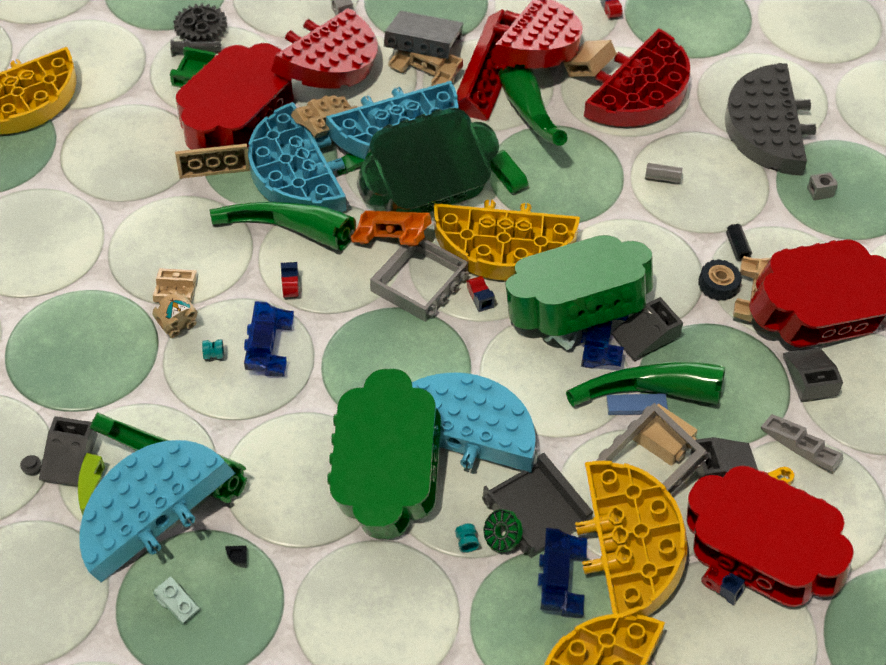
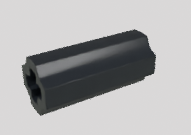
(738, 241)

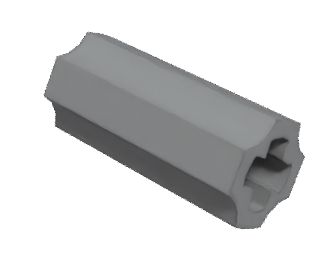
(663, 172)

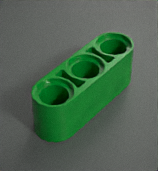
(508, 172)

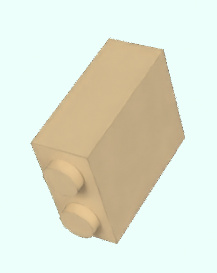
(590, 58)
(663, 440)

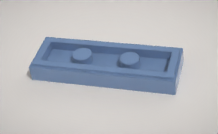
(633, 403)

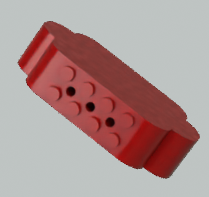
(231, 96)
(821, 293)
(769, 535)

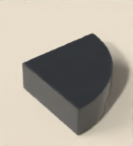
(237, 555)

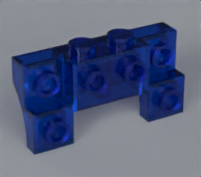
(261, 339)
(597, 348)
(555, 575)

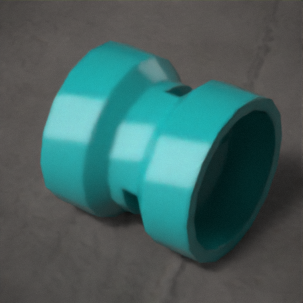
(213, 349)
(467, 540)

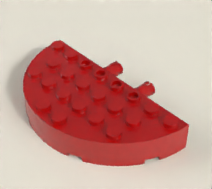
(539, 36)
(330, 54)
(644, 86)

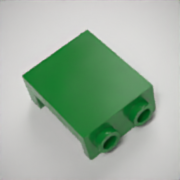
(190, 65)

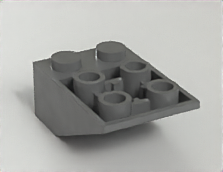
(648, 329)
(813, 374)
(66, 449)
(723, 456)

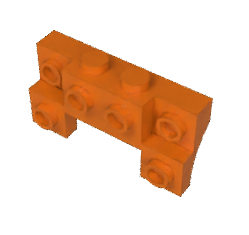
(403, 225)

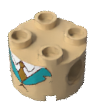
(175, 314)

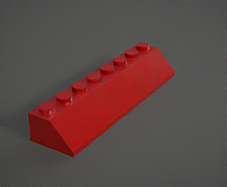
(481, 79)

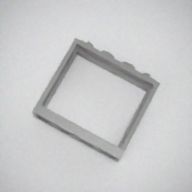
(399, 258)
(676, 479)

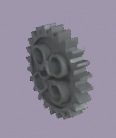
(200, 23)

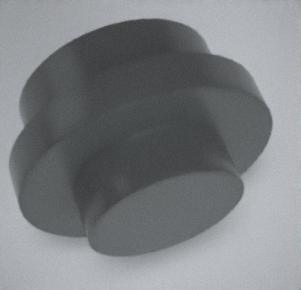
(30, 464)

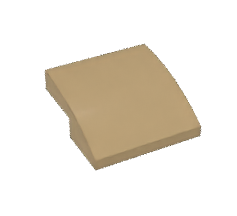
(173, 281)

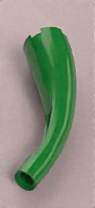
(526, 97)
(313, 221)
(679, 379)
(138, 439)

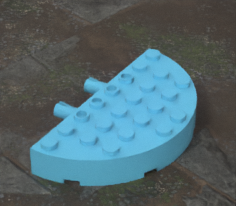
(355, 127)
(289, 163)
(481, 420)
(144, 499)

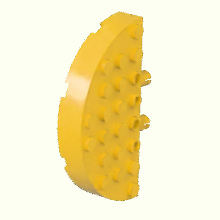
(35, 90)
(499, 238)
(638, 536)
(609, 641)

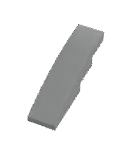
(796, 439)

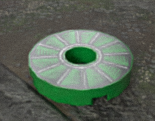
(492, 530)

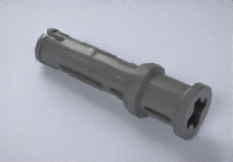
(178, 46)

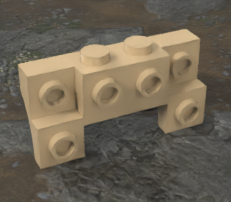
(441, 68)
(314, 114)
(752, 268)

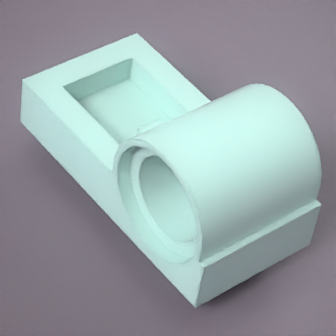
(172, 596)

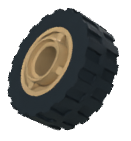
(719, 279)

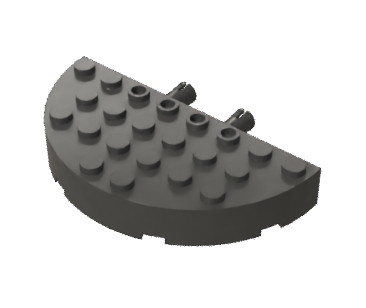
(765, 119)

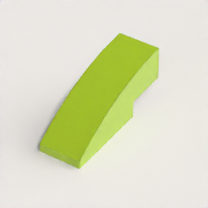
(89, 478)

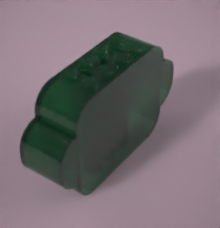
(427, 162)

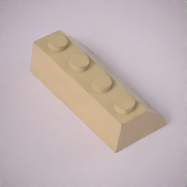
(212, 161)

